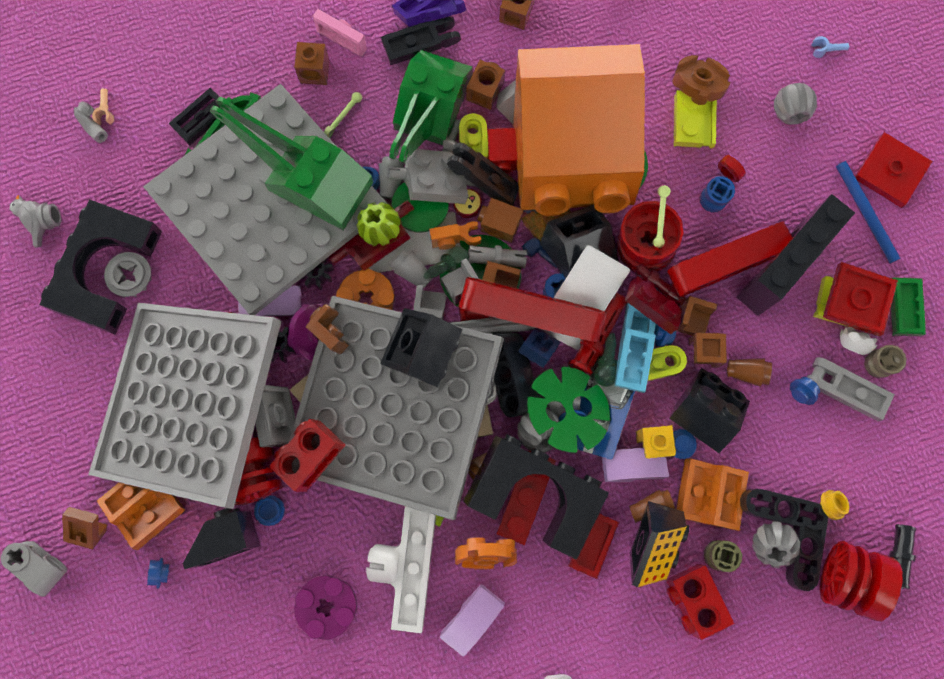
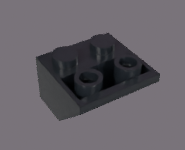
(570, 234)
(711, 410)

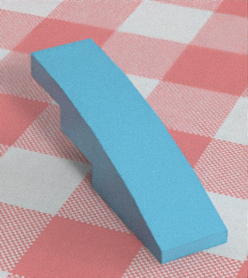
(635, 350)

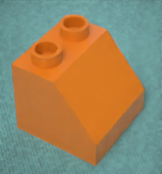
(579, 127)

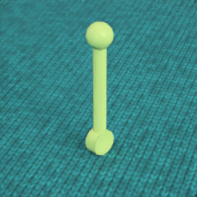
(356, 98)
(663, 192)

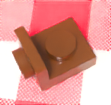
(325, 331)
(82, 528)

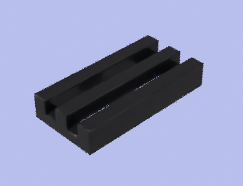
(202, 120)

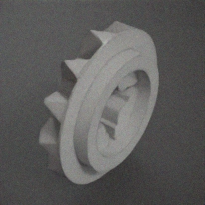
(115, 278)

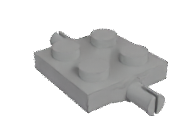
(430, 178)

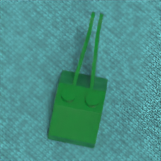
(428, 102)
(309, 172)

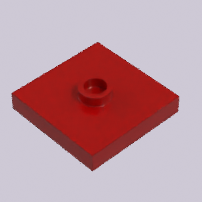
(893, 170)
(860, 299)

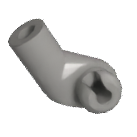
(82, 114)

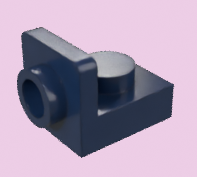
(539, 347)

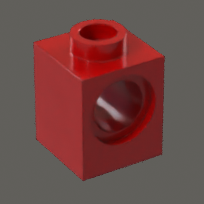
(502, 148)

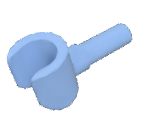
(826, 46)

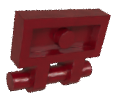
(658, 307)

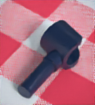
(533, 247)

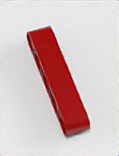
(729, 259)
(532, 309)

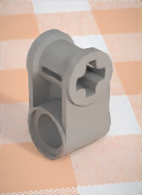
(37, 571)

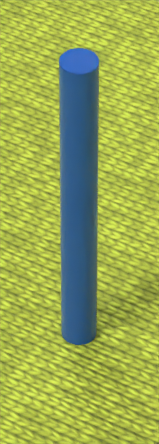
(868, 212)

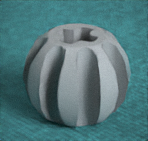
(795, 103)
(531, 438)
(776, 544)

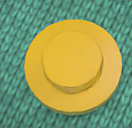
(834, 504)

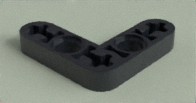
(803, 526)

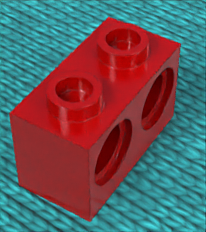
(311, 461)
(705, 597)

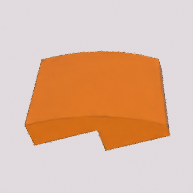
(712, 494)
(139, 512)

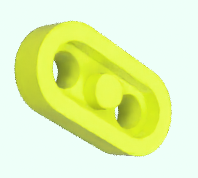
(476, 141)
(658, 366)

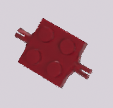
(367, 254)

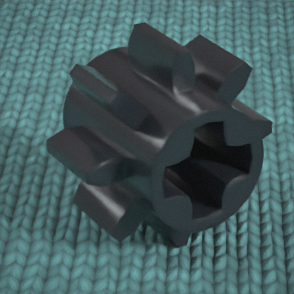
(322, 276)
(285, 350)

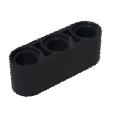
(513, 377)

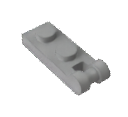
(851, 389)

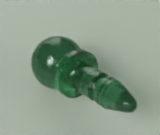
(449, 262)
(606, 371)

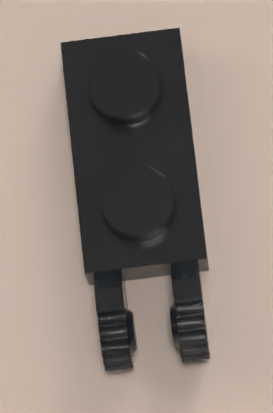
(424, 36)
(483, 173)

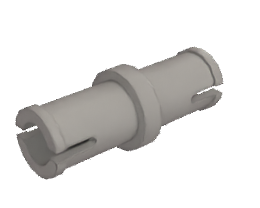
(506, 257)

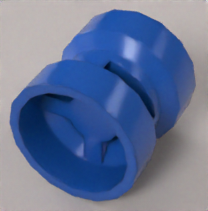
(714, 200)

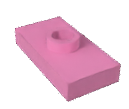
(340, 32)

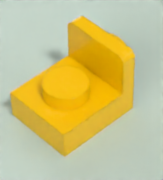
(657, 441)

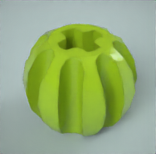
(378, 223)

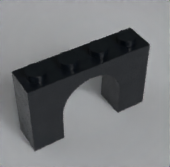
(97, 228)
(797, 256)
(578, 498)

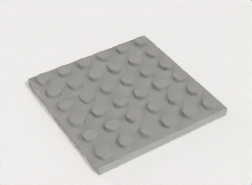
(233, 221)
(186, 402)
(399, 433)

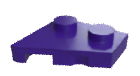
(419, 11)

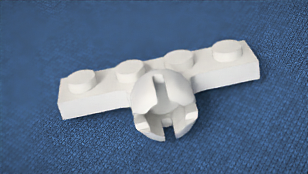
(406, 569)

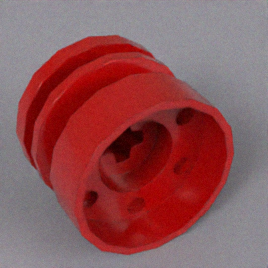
(641, 224)
(254, 478)
(861, 581)

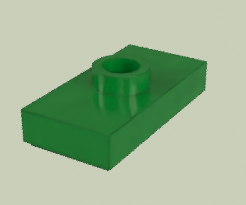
(908, 308)

